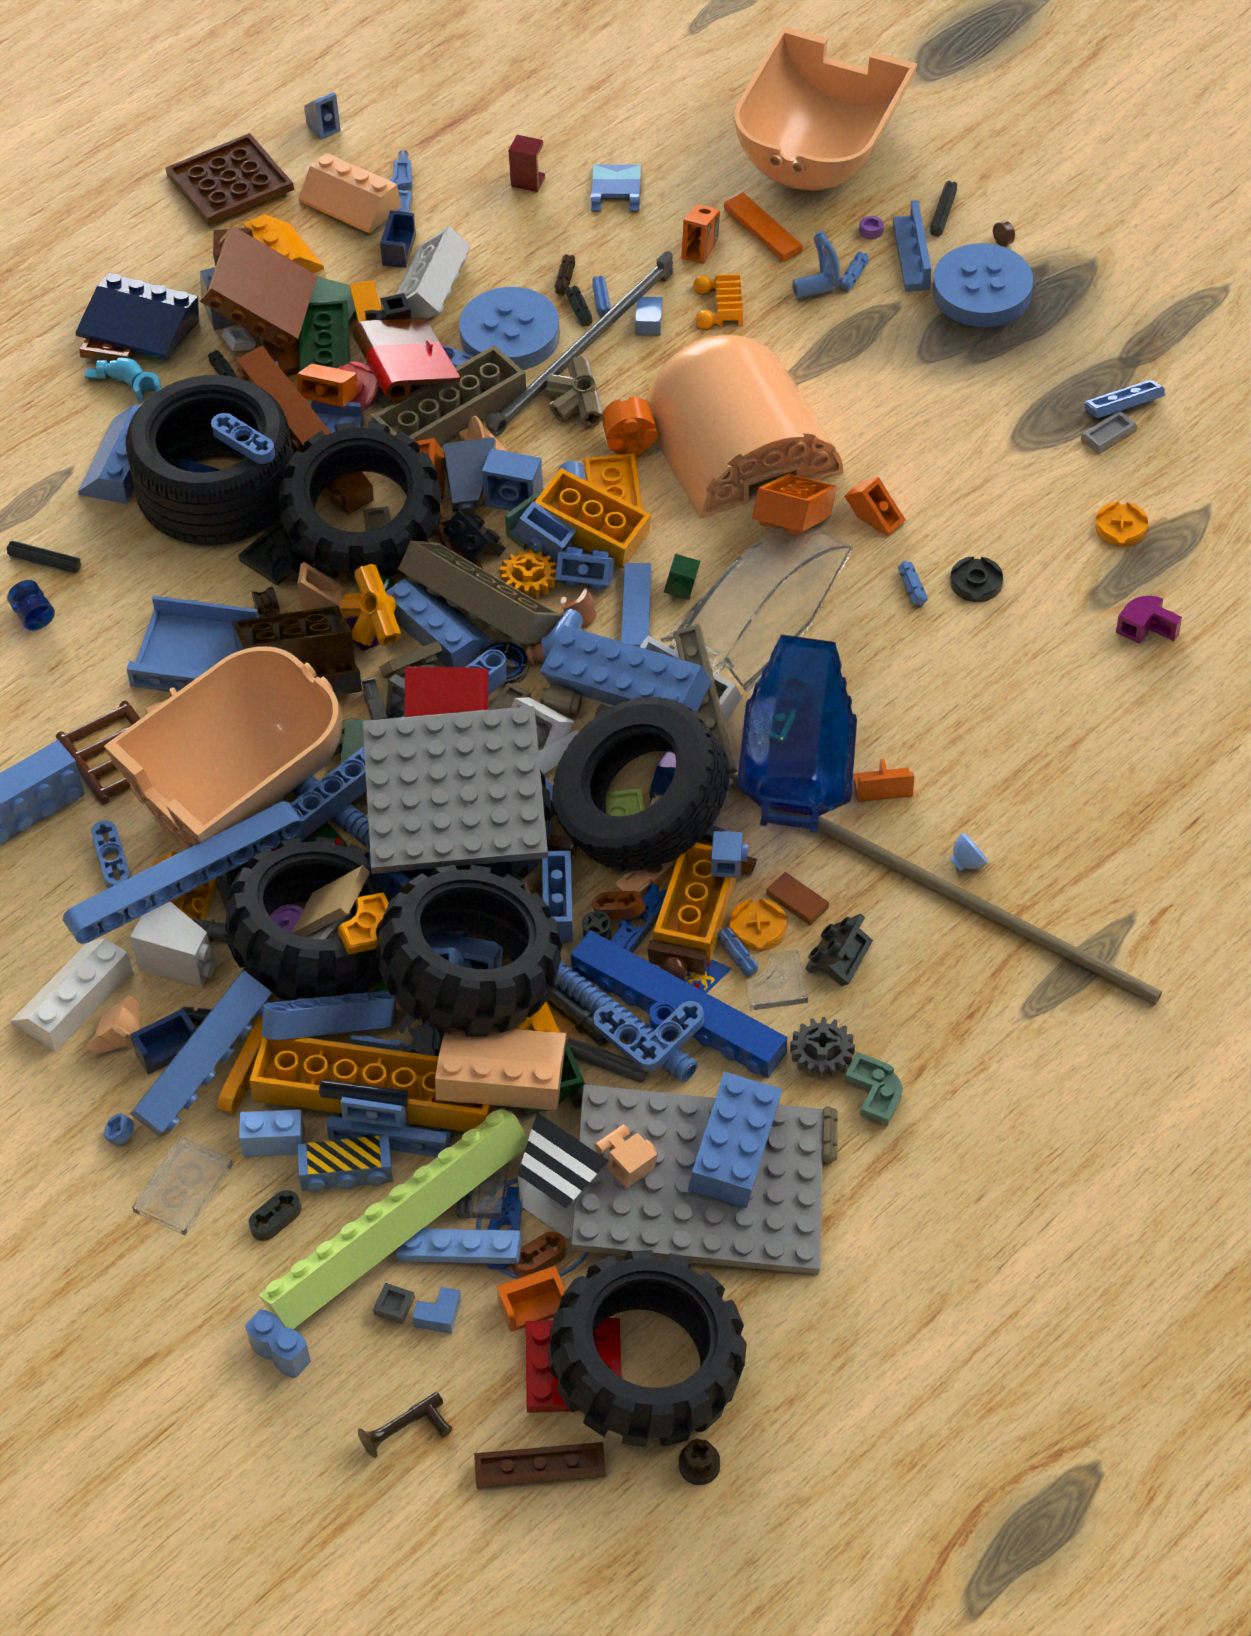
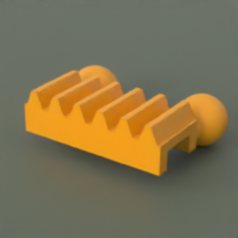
(727, 299)

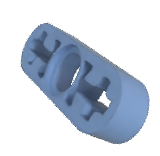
(238, 428)
(112, 846)

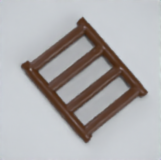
(92, 775)

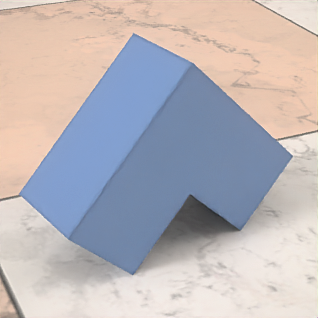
(438, 1316)

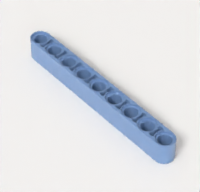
(182, 873)

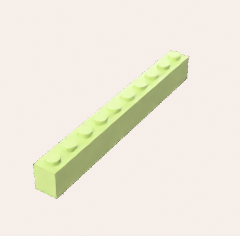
(395, 1219)

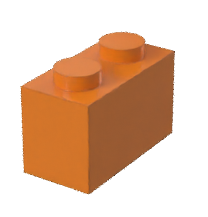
(327, 385)

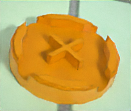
(1121, 524)
(758, 924)

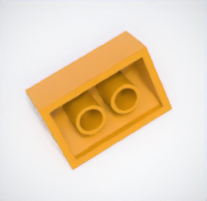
(285, 240)

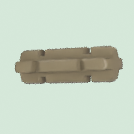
(829, 1139)

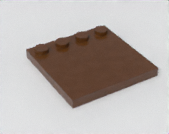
(229, 179)

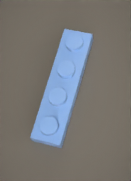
(462, 1246)

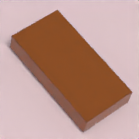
(797, 898)

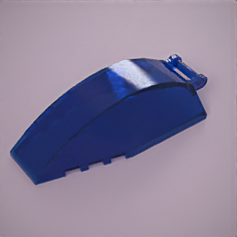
(809, 706)

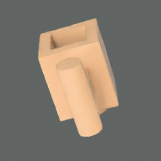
(630, 1158)

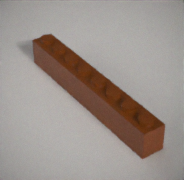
(259, 368)

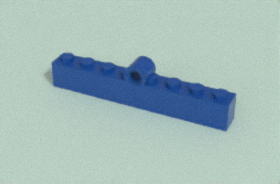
(661, 993)

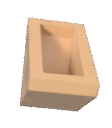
(317, 589)

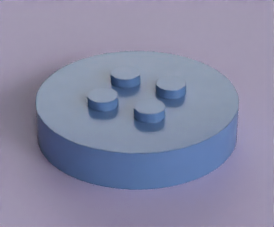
(982, 285)
(514, 321)

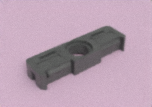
(373, 699)

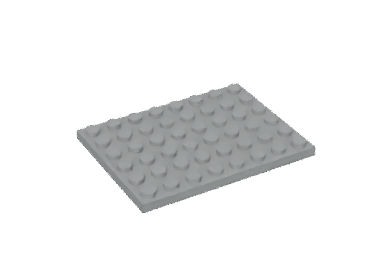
(660, 1214)

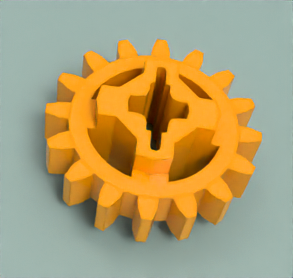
(529, 572)

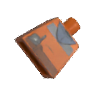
(700, 224)

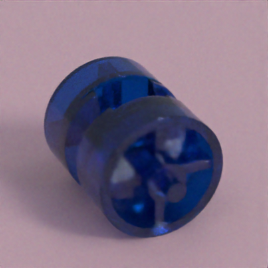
(31, 605)

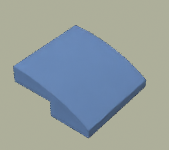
(374, 1112)

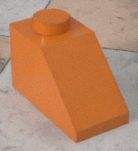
(875, 505)

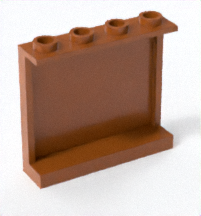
(260, 289)

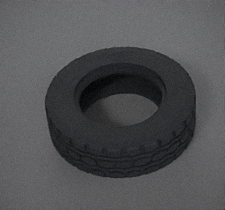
(669, 824)

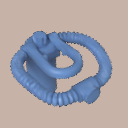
(829, 269)

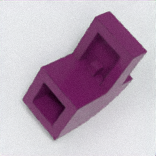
(1147, 614)

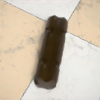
(564, 274)

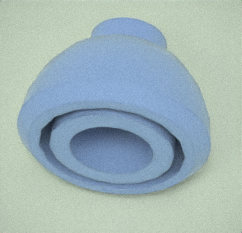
(967, 854)

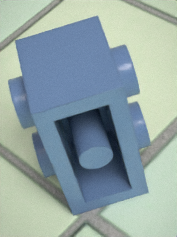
(585, 568)

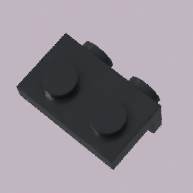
(472, 537)

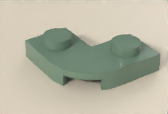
(881, 1082)

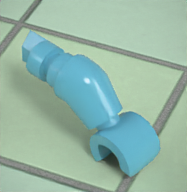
(128, 372)

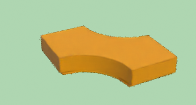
(360, 931)

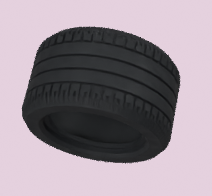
(209, 505)

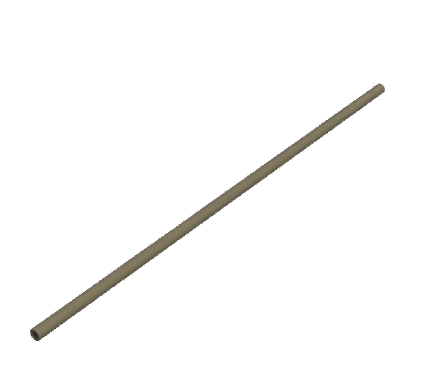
(977, 904)

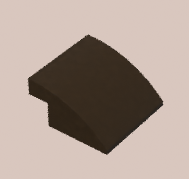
(313, 637)

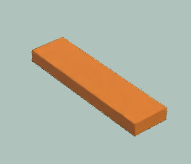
(763, 226)

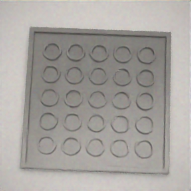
(454, 789)

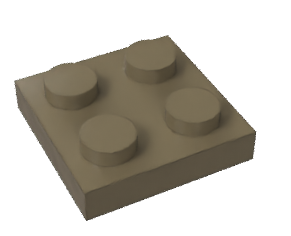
(418, 657)

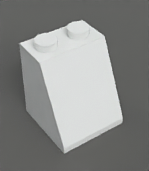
(173, 946)

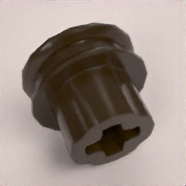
(697, 1470)

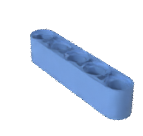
(328, 1015)

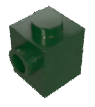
(682, 576)

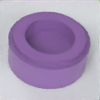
(871, 227)

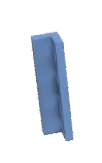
(912, 250)

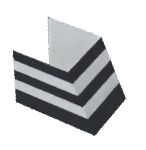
(555, 1173)

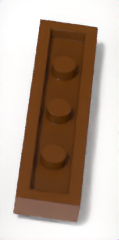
(539, 1465)

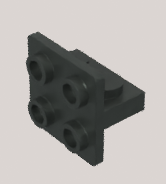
(840, 949)

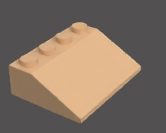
(501, 1068)

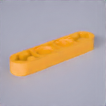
(239, 1077)

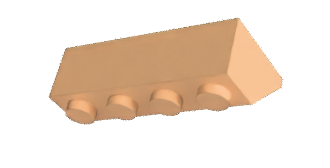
(349, 193)

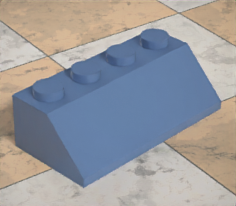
(110, 471)
(433, 619)

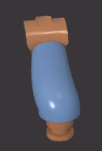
(576, 615)

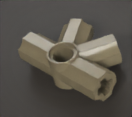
(575, 393)

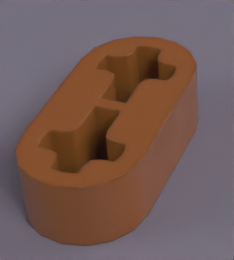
(619, 904)
(539, 1254)

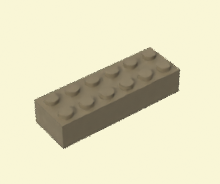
(445, 409)
(478, 592)

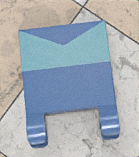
(616, 182)

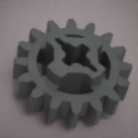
(822, 1048)

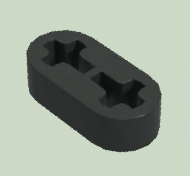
(275, 1215)

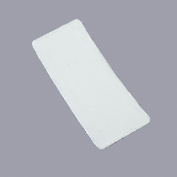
(551, 755)

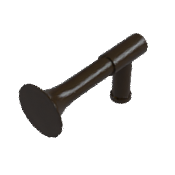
(372, 1439)

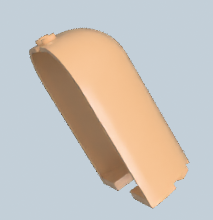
(814, 116)
(734, 420)
(230, 743)

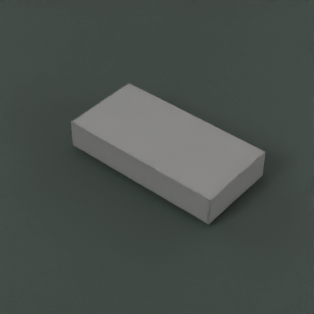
(1109, 432)

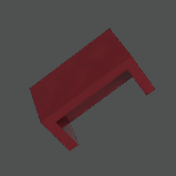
(524, 163)

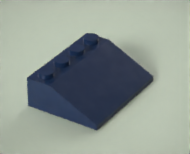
(138, 316)

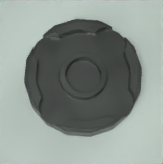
(976, 579)

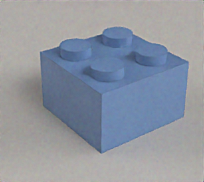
(510, 478)

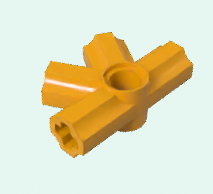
(373, 609)

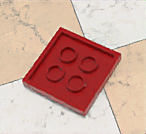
(540, 1383)

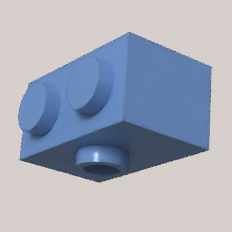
(543, 531)

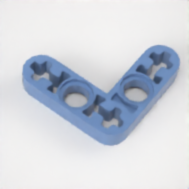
(654, 1042)

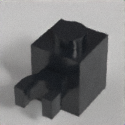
(391, 308)

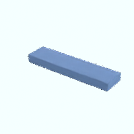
(636, 603)

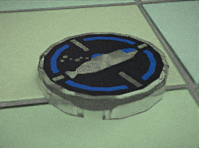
(516, 660)

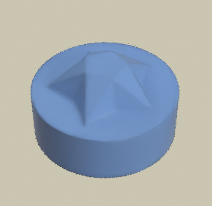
(119, 1129)

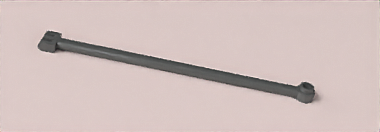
(498, 421)

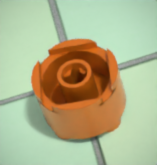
(629, 426)

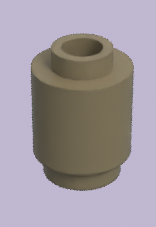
(561, 700)

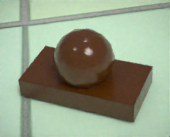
(677, 959)

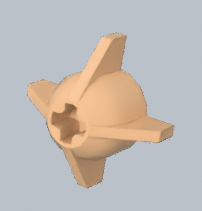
(116, 1026)

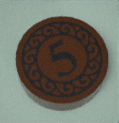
(1003, 233)

